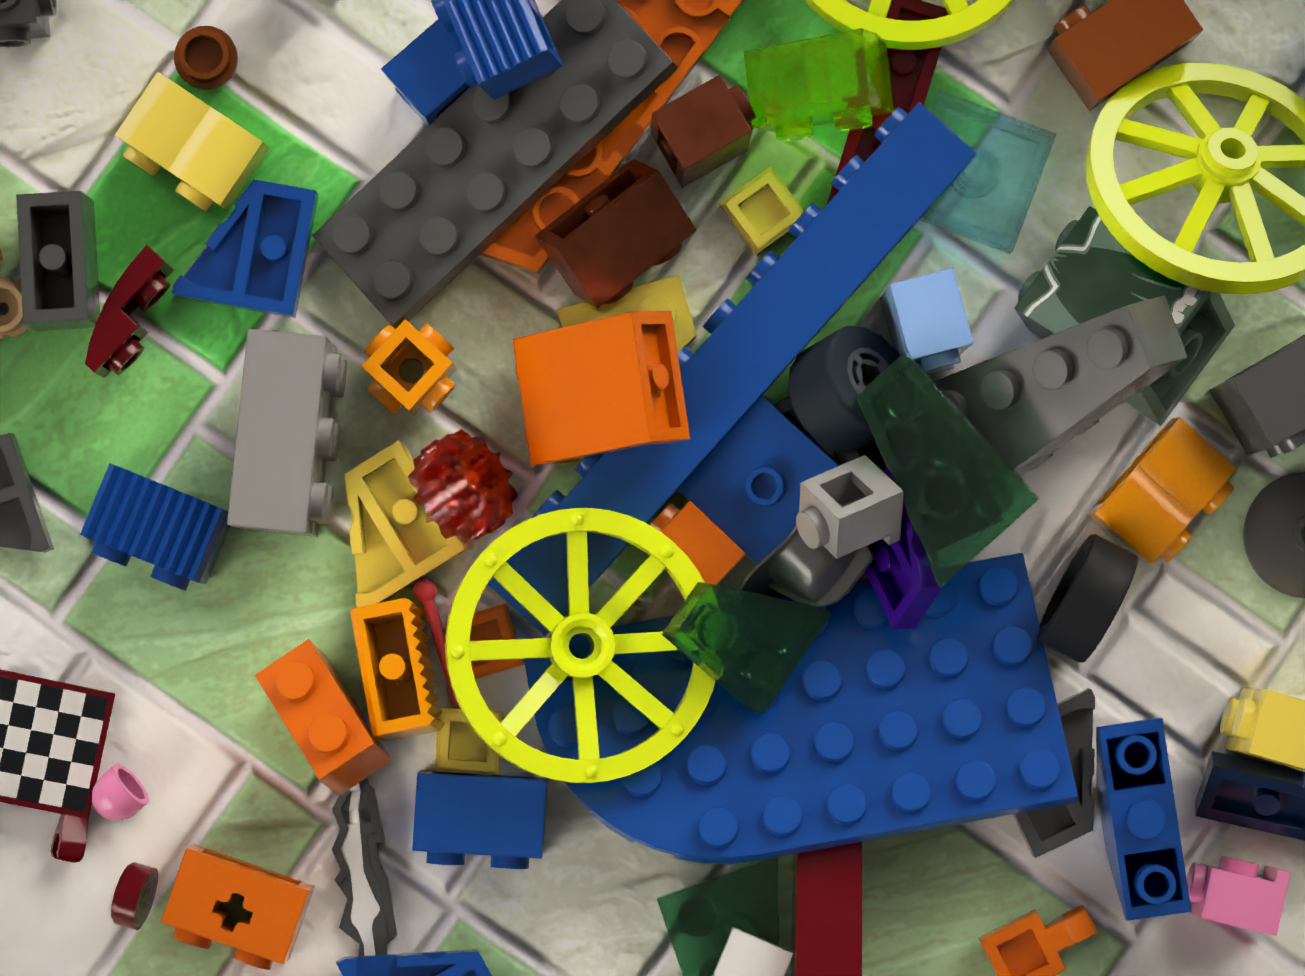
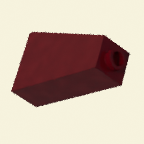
(827, 912)

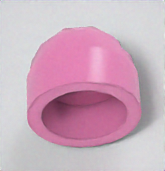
(118, 794)

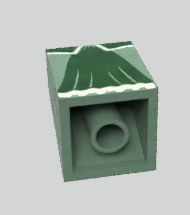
(1098, 275)

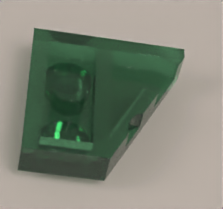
(744, 639)

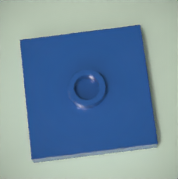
(755, 478)

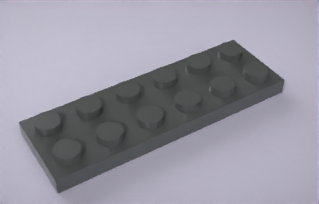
(491, 160)

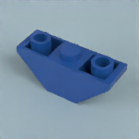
(1140, 819)

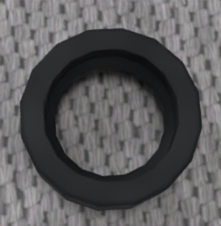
(1087, 598)

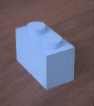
(928, 320)

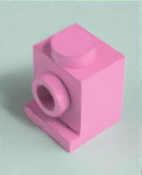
(1237, 895)

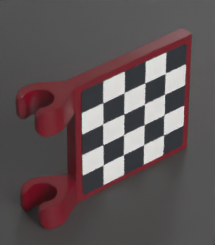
(53, 752)

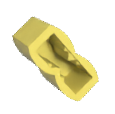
(190, 142)

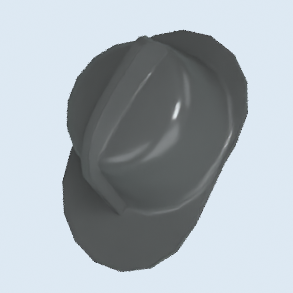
(807, 573)

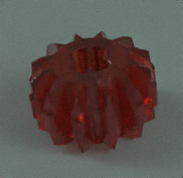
(462, 486)

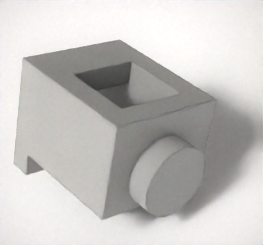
(849, 508)

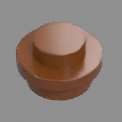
(206, 57)

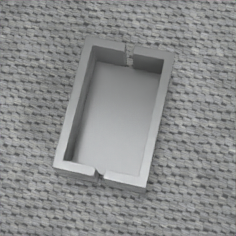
(286, 433)

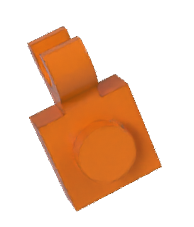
(1031, 948)

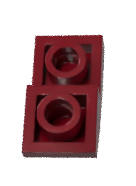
(116, 333)

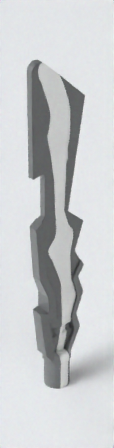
(362, 878)

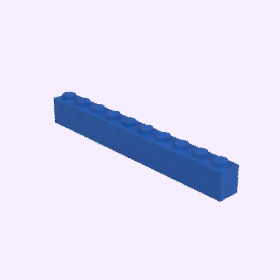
(759, 336)

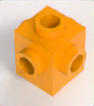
(394, 348)

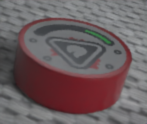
(134, 895)

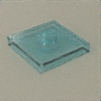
(1000, 182)

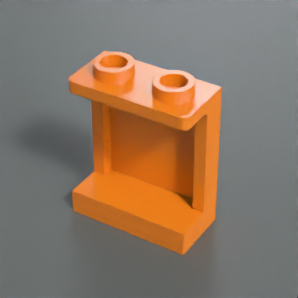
(601, 387)

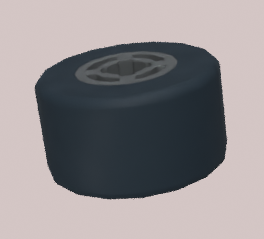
(828, 380)

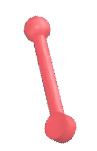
(425, 592)

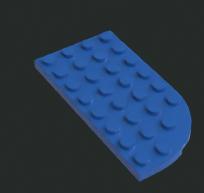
(858, 744)

